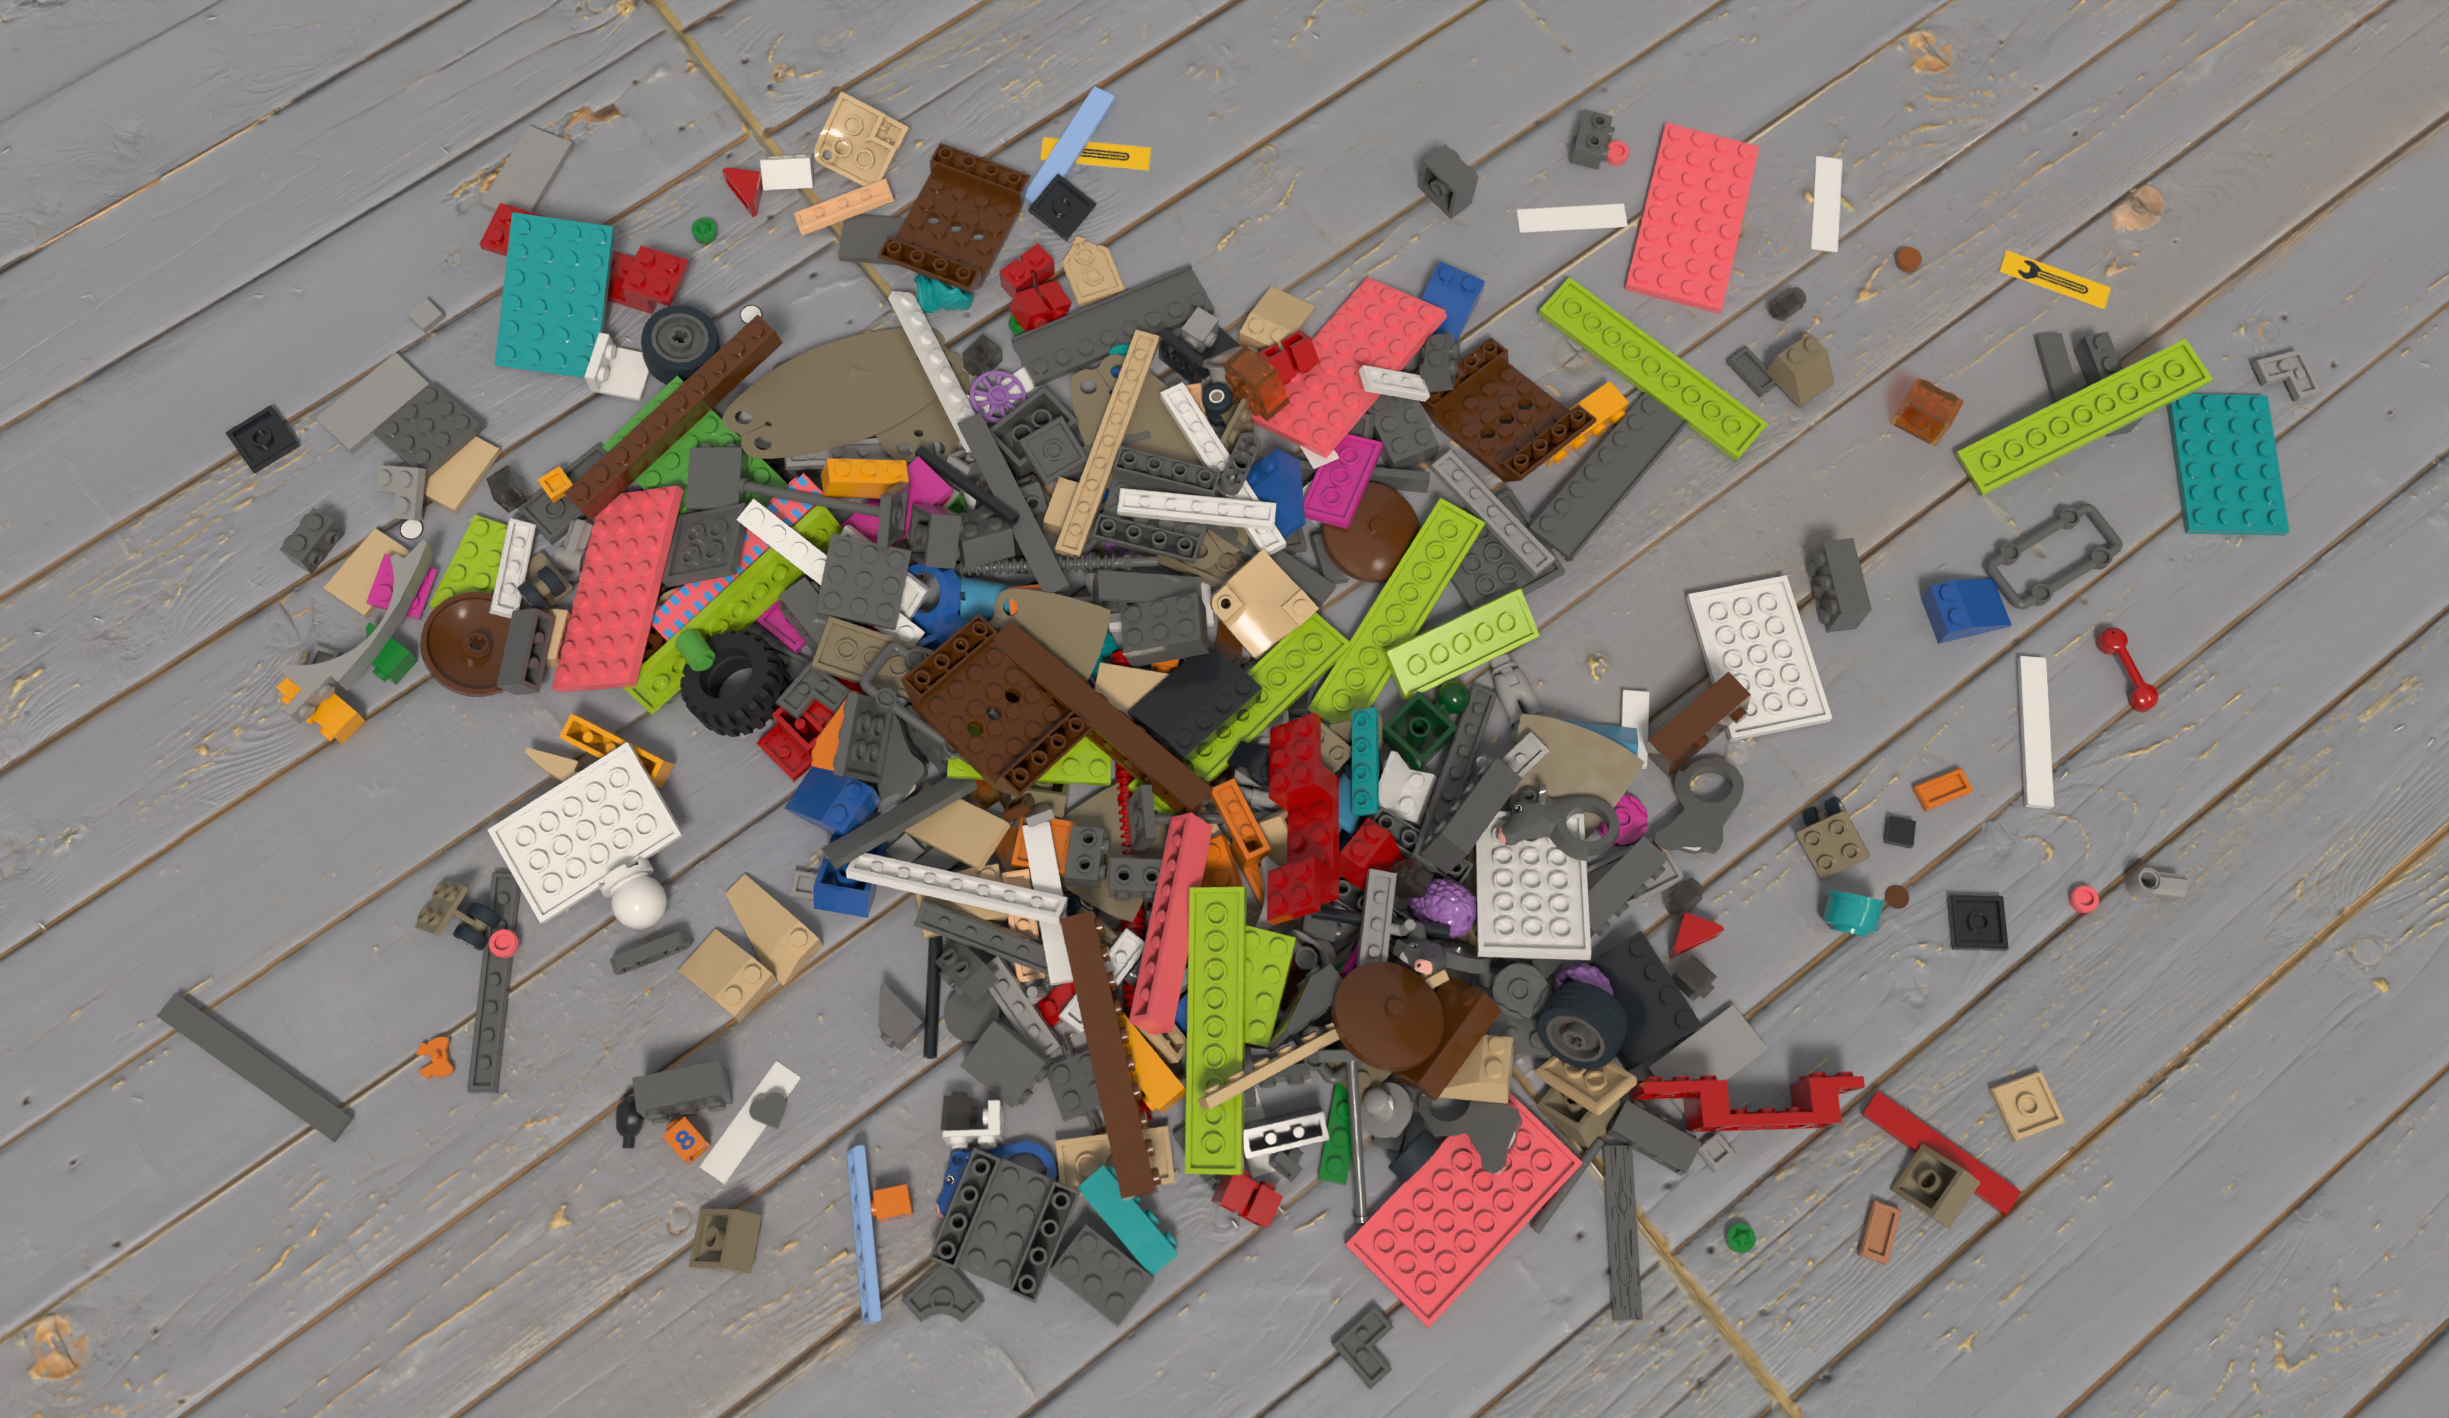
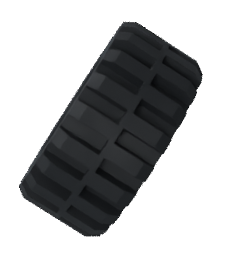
(751, 705)

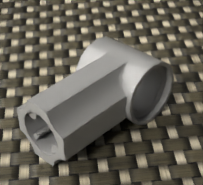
(572, 553)
(2157, 884)

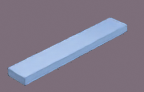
(1072, 141)
(863, 1235)

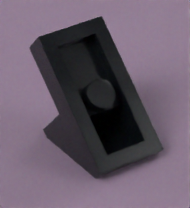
(1251, 762)

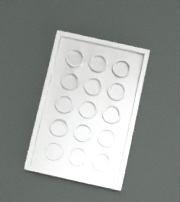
(1763, 644)
(584, 831)
(1531, 897)

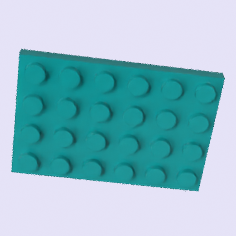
(553, 294)
(2227, 465)

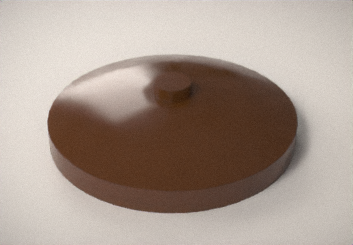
(1376, 537)
(465, 644)
(1387, 1016)

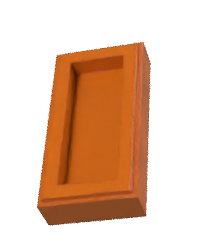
(1942, 789)

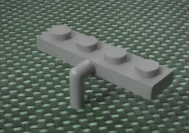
(1521, 756)
(1377, 918)
(1021, 1008)

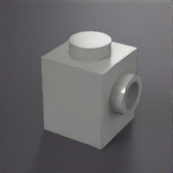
(1200, 330)

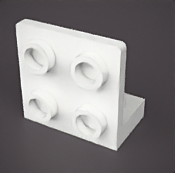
(616, 370)
(1405, 790)
(988, 1138)

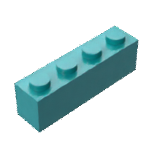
(1128, 1220)

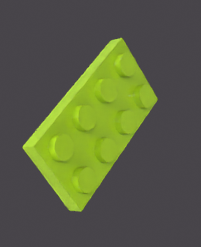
(475, 561)
(1266, 976)

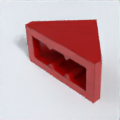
(746, 186)
(1692, 932)

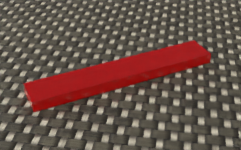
(1914, 1133)

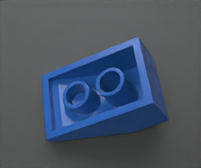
(1456, 294)
(1280, 482)
(1964, 609)
(833, 801)
(841, 894)

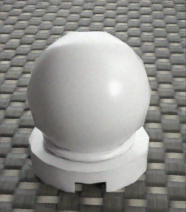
(636, 897)

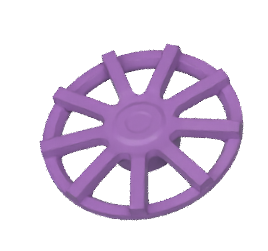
(997, 395)

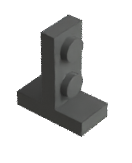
(1292, 1075)

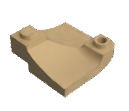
(860, 141)
(1261, 604)

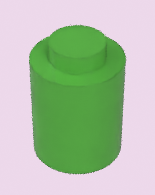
(695, 650)

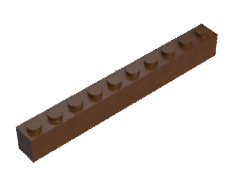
(673, 417)
(1113, 730)
(1109, 1056)

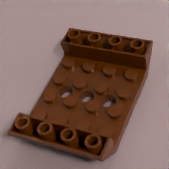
(964, 194)
(1491, 392)
(973, 675)

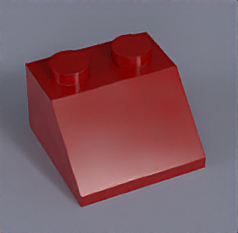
(1368, 849)

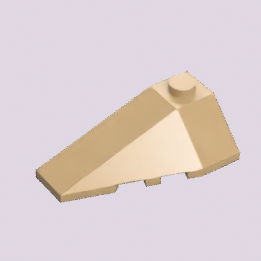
(775, 934)

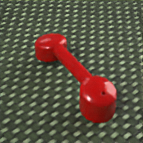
(2114, 641)

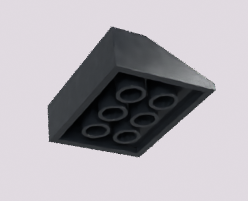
(1196, 704)
(1651, 999)

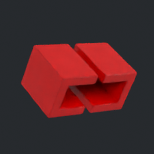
(1018, 276)
(1035, 310)
(1296, 356)
(1251, 1200)

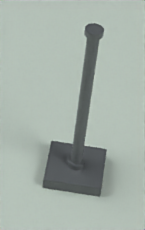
(891, 512)
(1144, 820)
(1338, 1053)

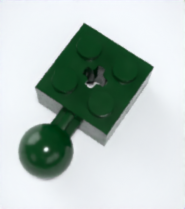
(1430, 719)

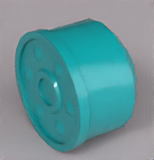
(1852, 913)

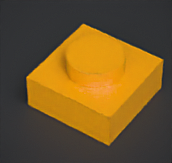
(555, 484)

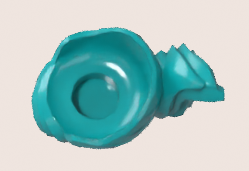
(938, 295)

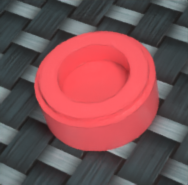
(1617, 153)
(2083, 899)
(504, 943)

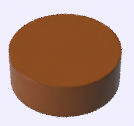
(1908, 259)

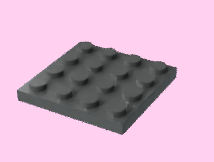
(1493, 570)

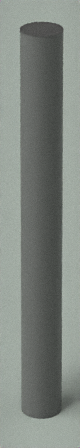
(1558, 1197)

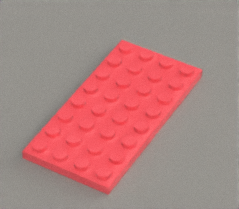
(1692, 218)
(1370, 329)
(618, 591)
(1458, 1216)

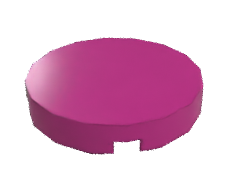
(1632, 821)

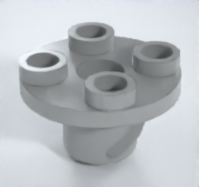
(1386, 1110)

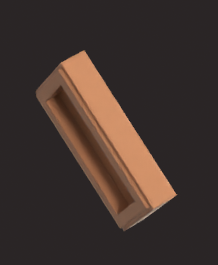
(1879, 1232)

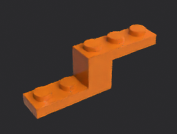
(1249, 842)

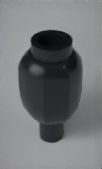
(628, 1121)

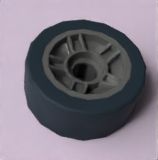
(1414, 1156)

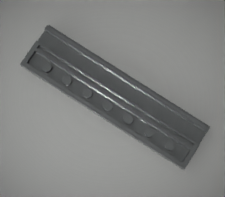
(1092, 331)
(1607, 477)

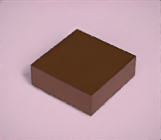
(1018, 807)

